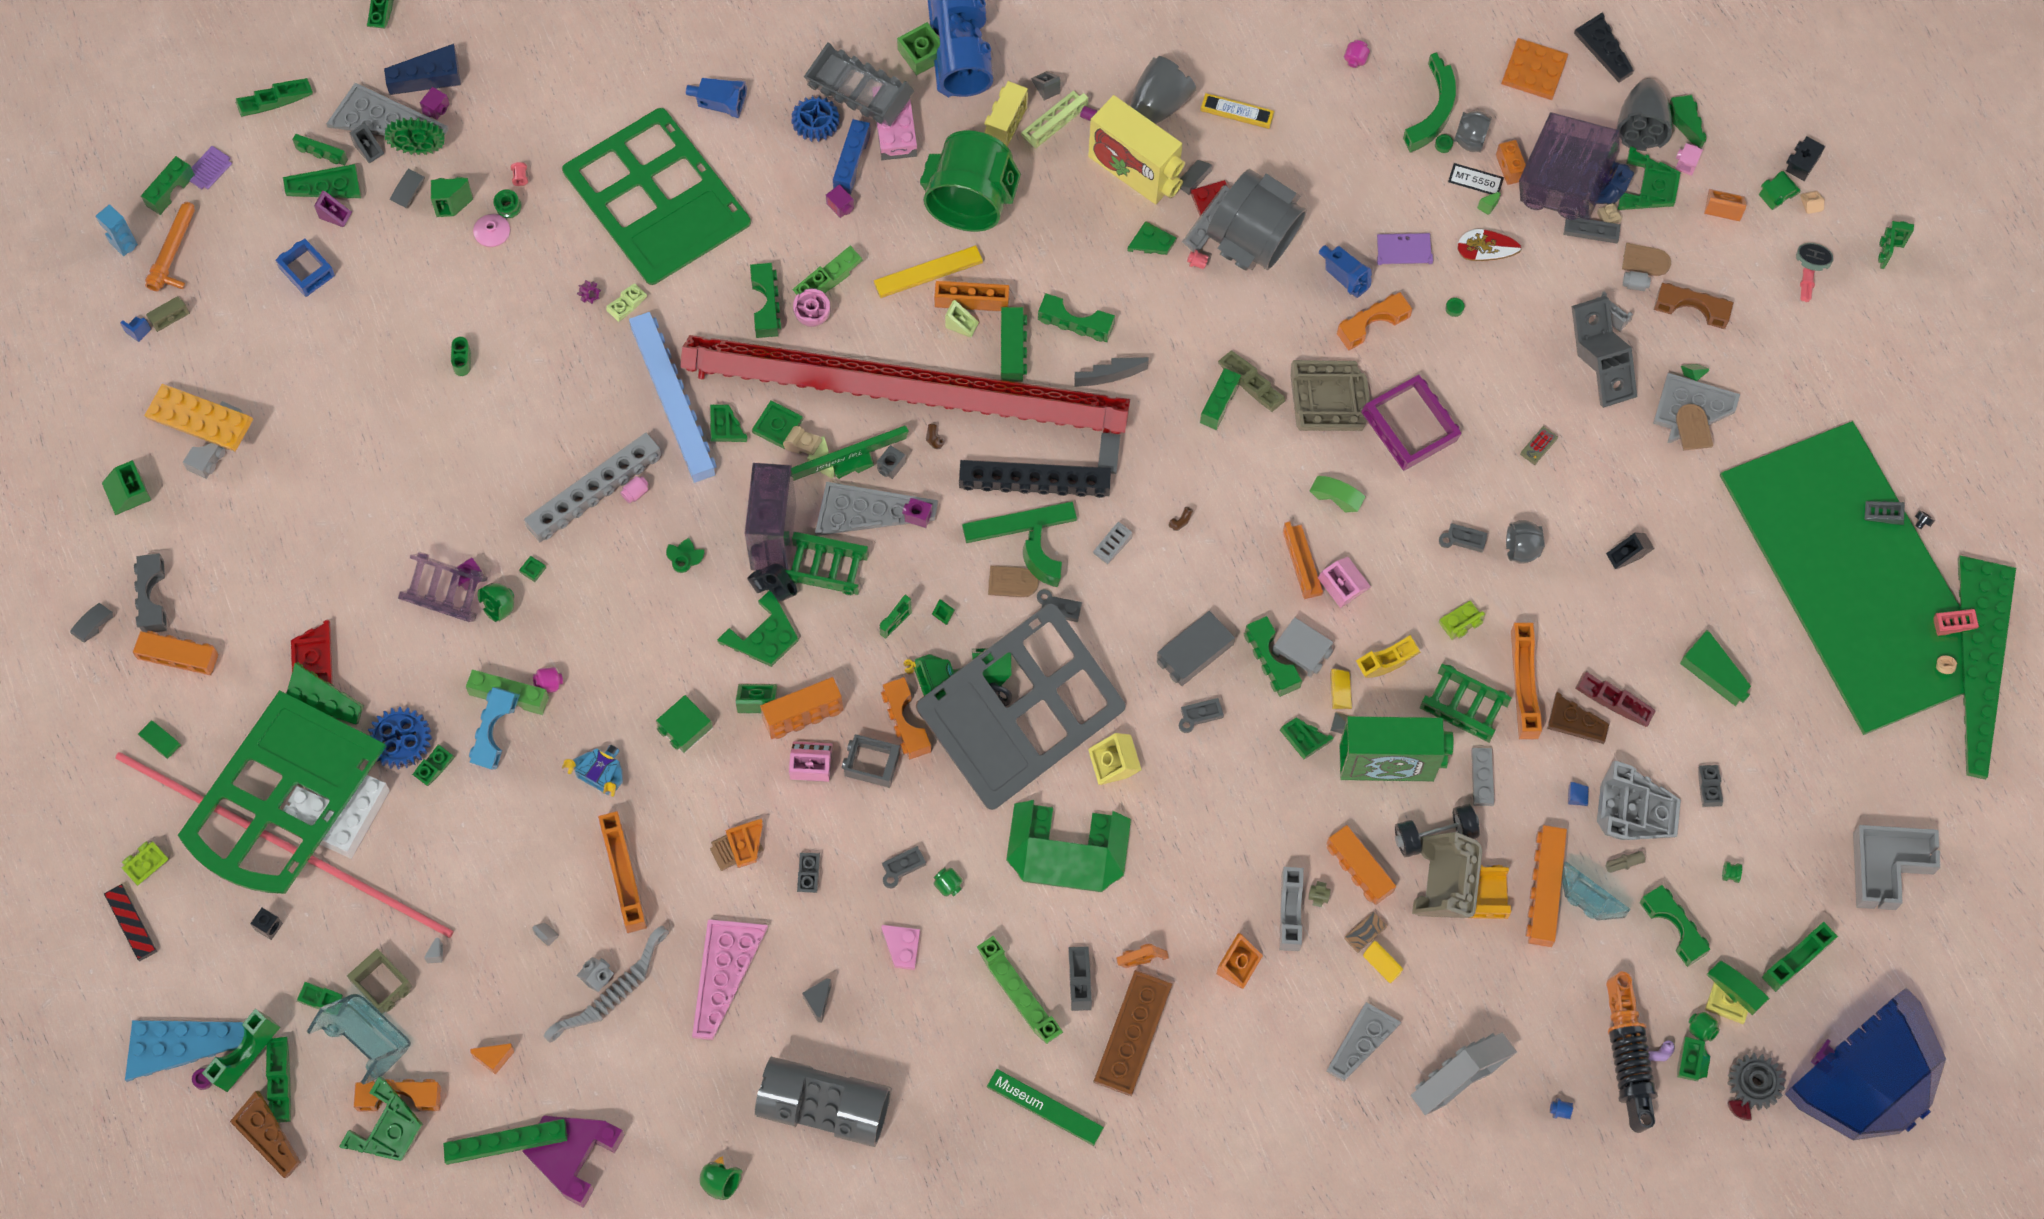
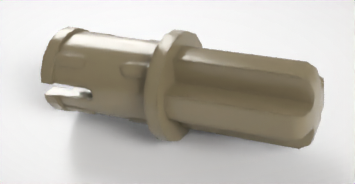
(1625, 861)

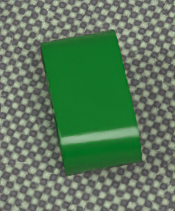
(460, 356)

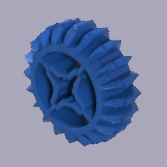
(823, 124)

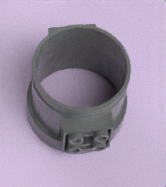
(1256, 221)

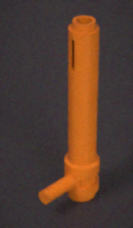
(160, 270)

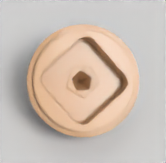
(1946, 664)

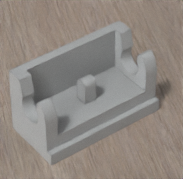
(1618, 317)

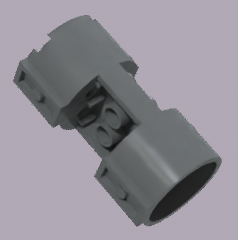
(822, 1100)

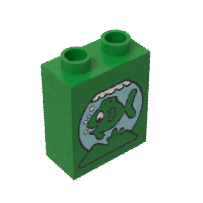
(1394, 748)

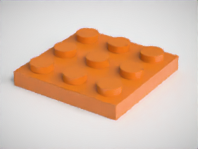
(1534, 69)

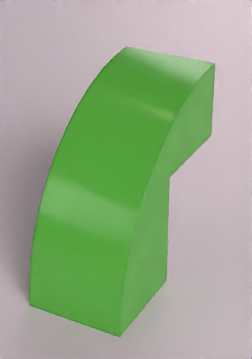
(1341, 493)

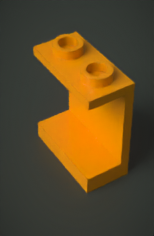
(1492, 893)

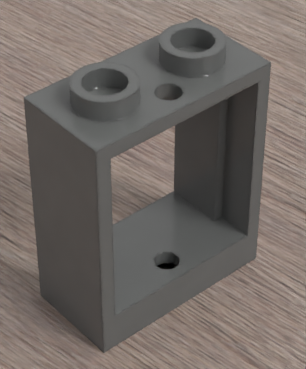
(877, 745)

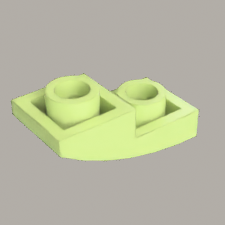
(627, 302)

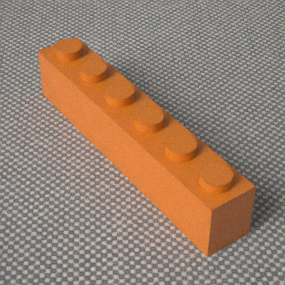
(1546, 886)

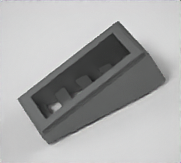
(1893, 506)

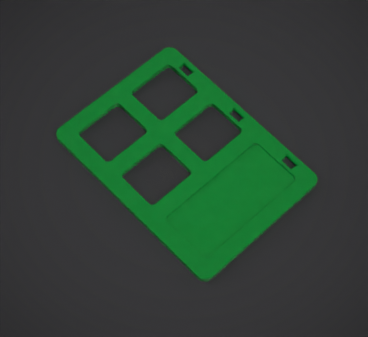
(678, 227)

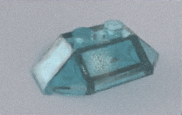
(1590, 897)

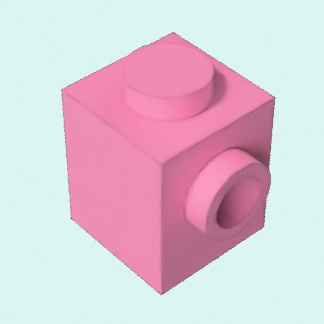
(1688, 158)

